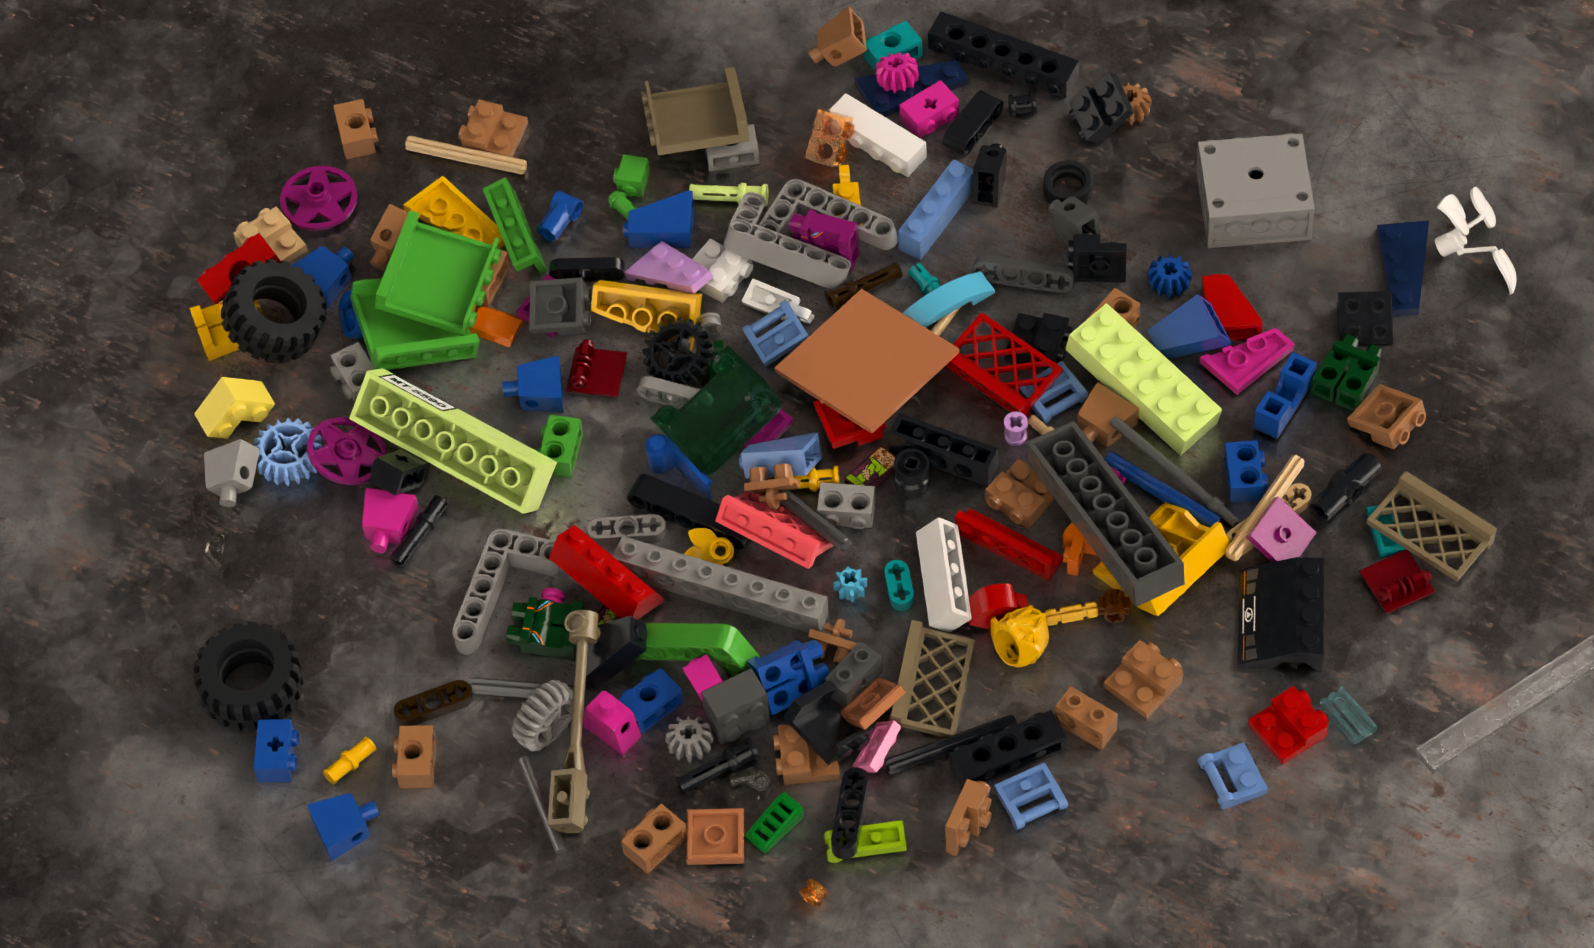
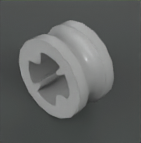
(710, 323)

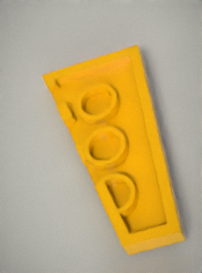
(452, 211)

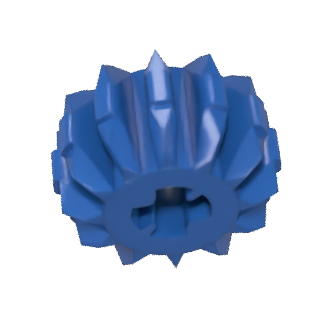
(1169, 276)

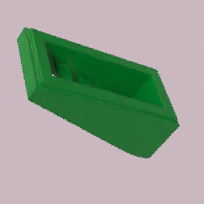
(776, 808)

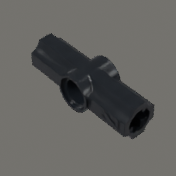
(1345, 486)

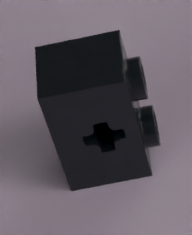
(399, 471)

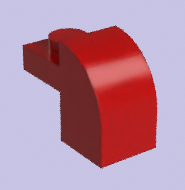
(994, 601)

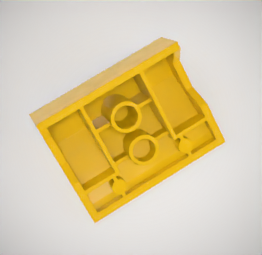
(1194, 544)

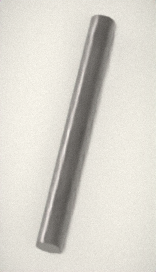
(541, 803)

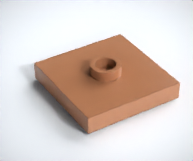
(872, 703)
(715, 836)

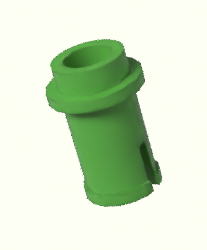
(621, 203)

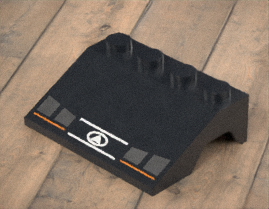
(1281, 613)

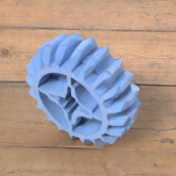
(281, 463)

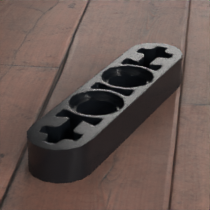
(853, 813)

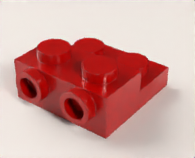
(843, 431)
(1289, 724)

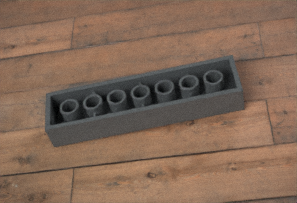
(1105, 513)

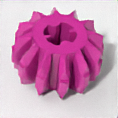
(897, 72)

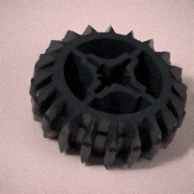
(683, 332)

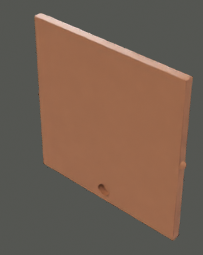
(866, 360)

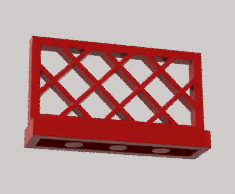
(992, 386)

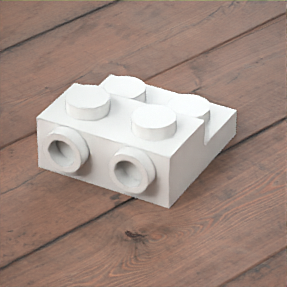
(726, 268)

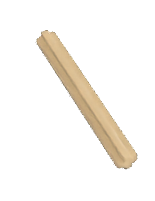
(466, 155)
(1277, 488)

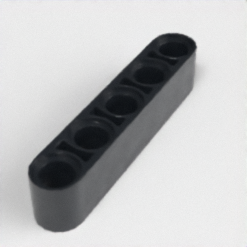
(680, 507)

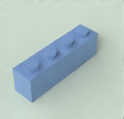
(936, 210)

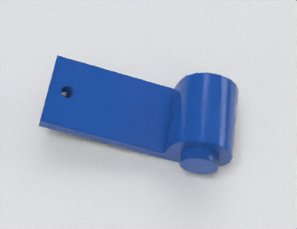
(664, 455)

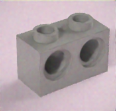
(350, 376)
(847, 499)

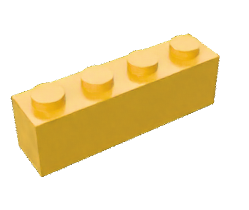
(644, 305)

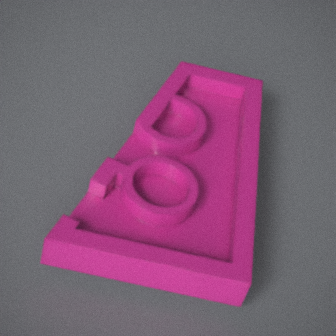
(1246, 362)

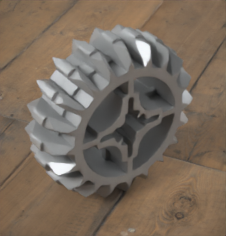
(544, 715)

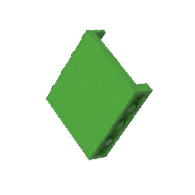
(436, 276)
(403, 342)

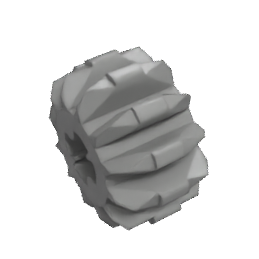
(682, 746)

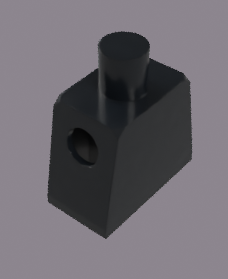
(989, 163)

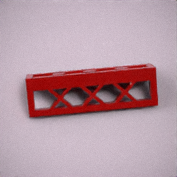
(1008, 543)

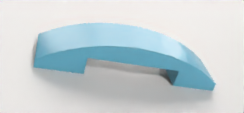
(950, 297)

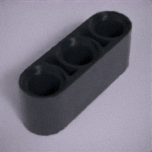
(973, 123)

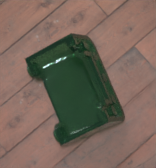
(720, 414)

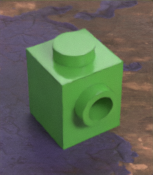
(632, 175)

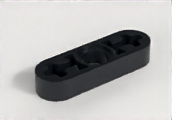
(599, 268)

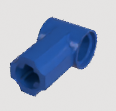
(562, 211)

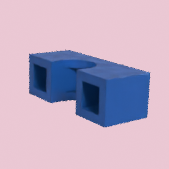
(1278, 407)

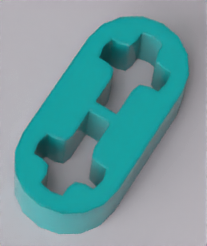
(904, 584)

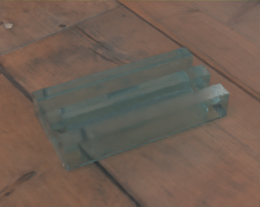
(1357, 710)

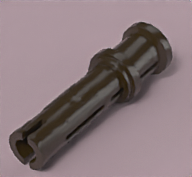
(842, 294)

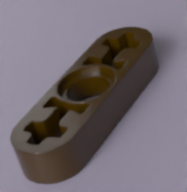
(444, 708)

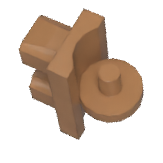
(760, 484)
(835, 640)

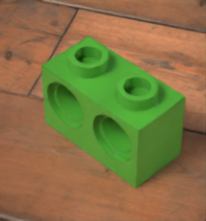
(564, 446)

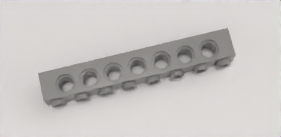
(723, 586)

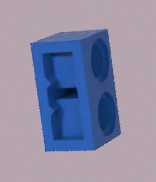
(1245, 471)

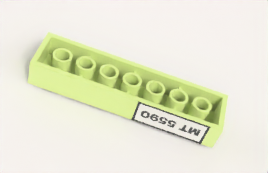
(452, 440)

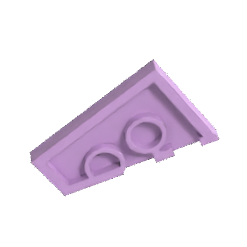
(669, 267)

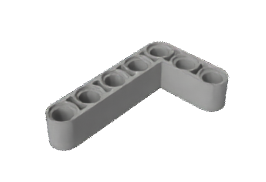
(832, 206)
(781, 251)
(493, 581)

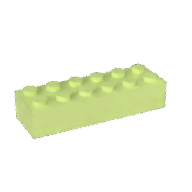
(1144, 377)

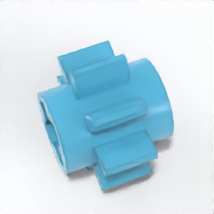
(850, 584)

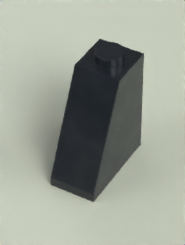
(616, 648)

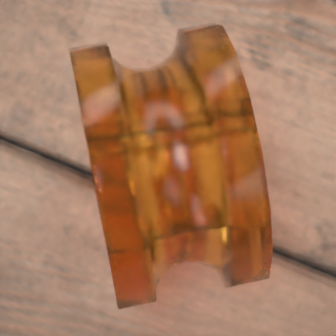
(813, 893)

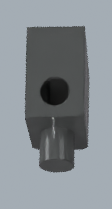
(1073, 218)

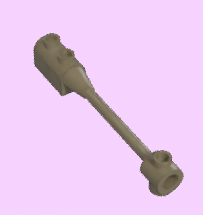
(569, 785)

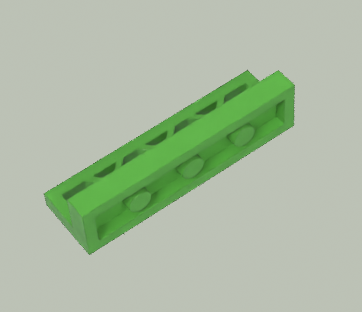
(513, 226)

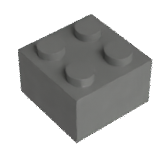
(736, 706)

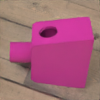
(387, 517)
(607, 719)

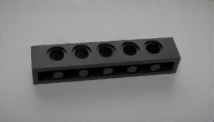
(1003, 54)

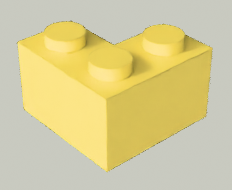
(230, 403)

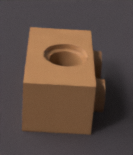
(354, 128)
(419, 771)

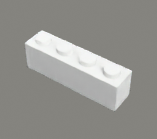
(881, 136)
(943, 575)

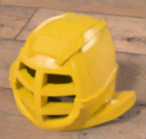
(1024, 630)

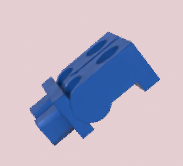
(789, 673)

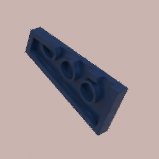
(888, 103)
(1403, 261)

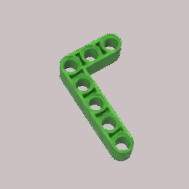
(693, 640)

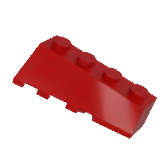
(603, 575)

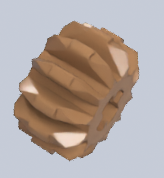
(1139, 101)

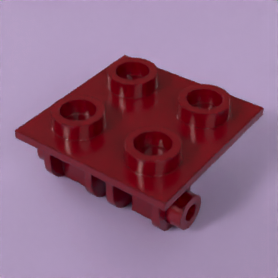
(596, 370)
(1397, 581)

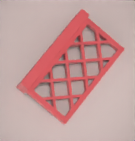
(768, 530)

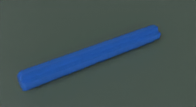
(1160, 489)

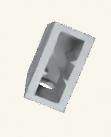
(230, 470)

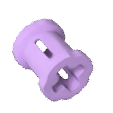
(1015, 428)

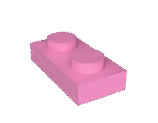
(882, 738)

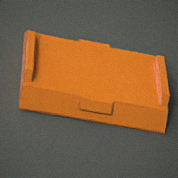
(496, 326)

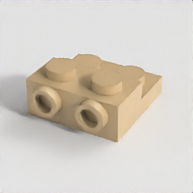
(276, 231)

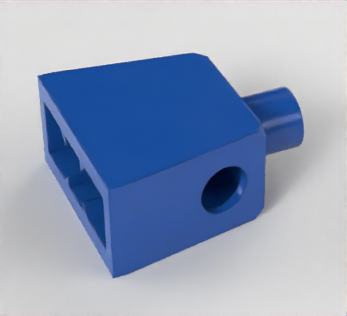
(328, 270)
(538, 386)
(341, 822)

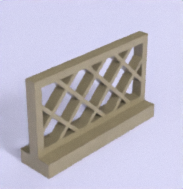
(1439, 507)
(909, 670)

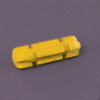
(1071, 613)

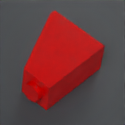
(1231, 307)

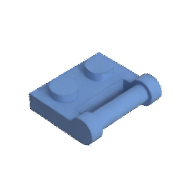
(779, 339)
(1060, 385)
(1240, 771)
(1026, 788)

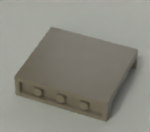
(696, 116)

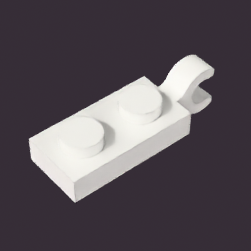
(767, 298)

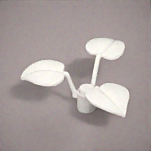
(1456, 239)

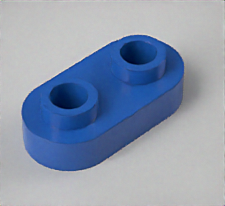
(348, 317)

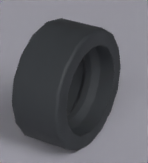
(1067, 169)

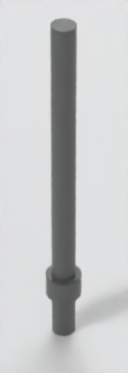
(1213, 504)

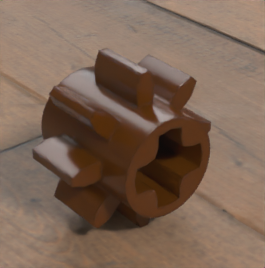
(1114, 605)

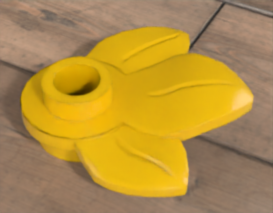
(705, 545)

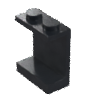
(824, 726)

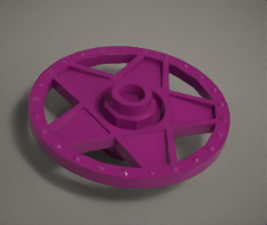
(318, 198)
(344, 450)

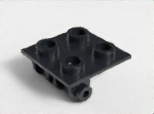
(1366, 316)

